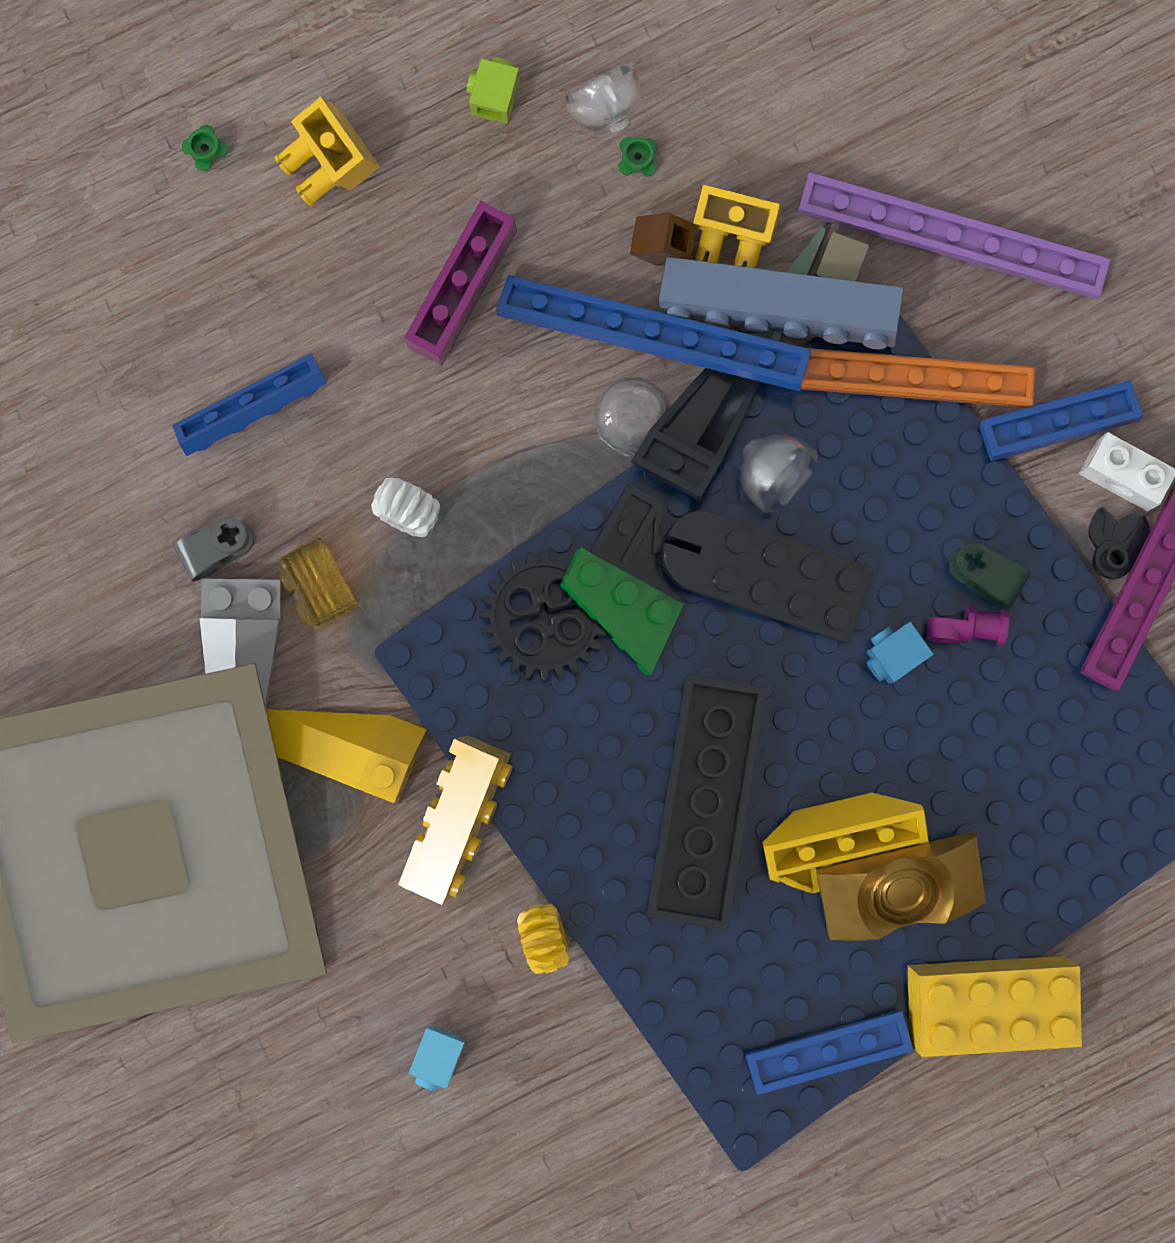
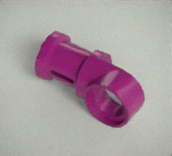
(975, 625)

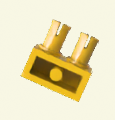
(336, 146)
(730, 212)

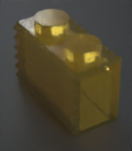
(318, 584)

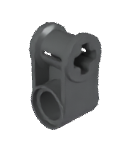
(207, 549)

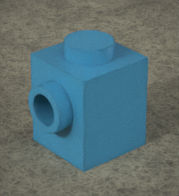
(897, 653)

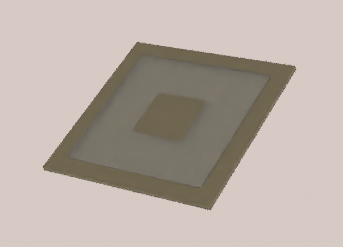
(146, 856)

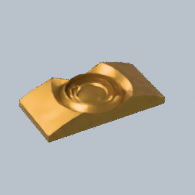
(902, 888)

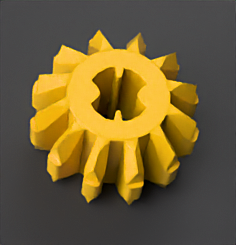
(543, 938)

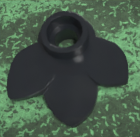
(1120, 538)

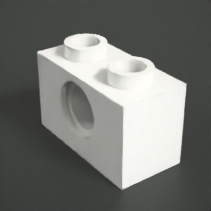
(1128, 472)

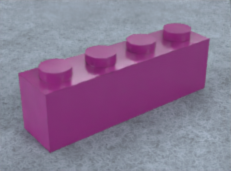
(461, 283)

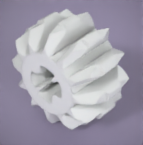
(405, 507)

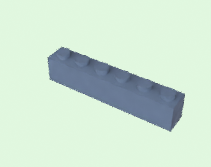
(781, 302)

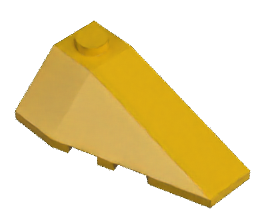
(352, 748)

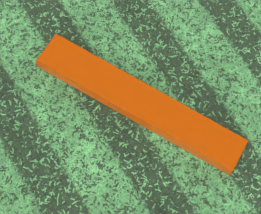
(920, 378)

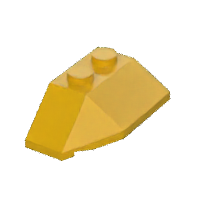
(840, 834)

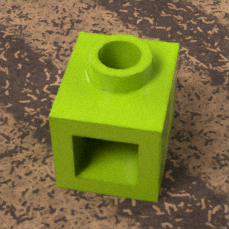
(493, 89)

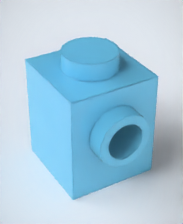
(436, 1058)

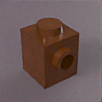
(662, 237)

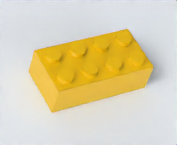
(994, 1006)

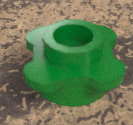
(204, 136)
(641, 146)

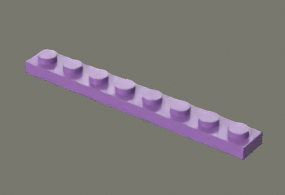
(953, 236)

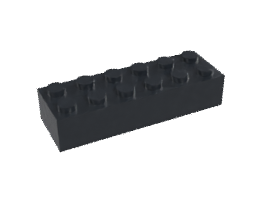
(706, 802)

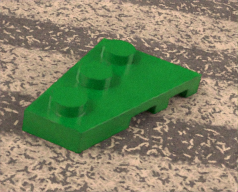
(625, 606)

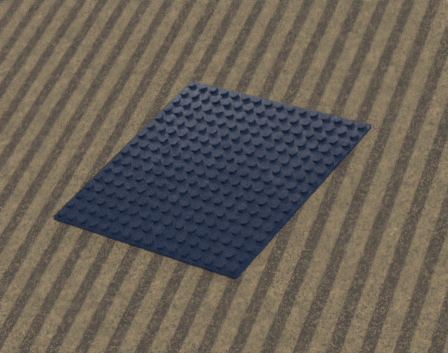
(986, 736)

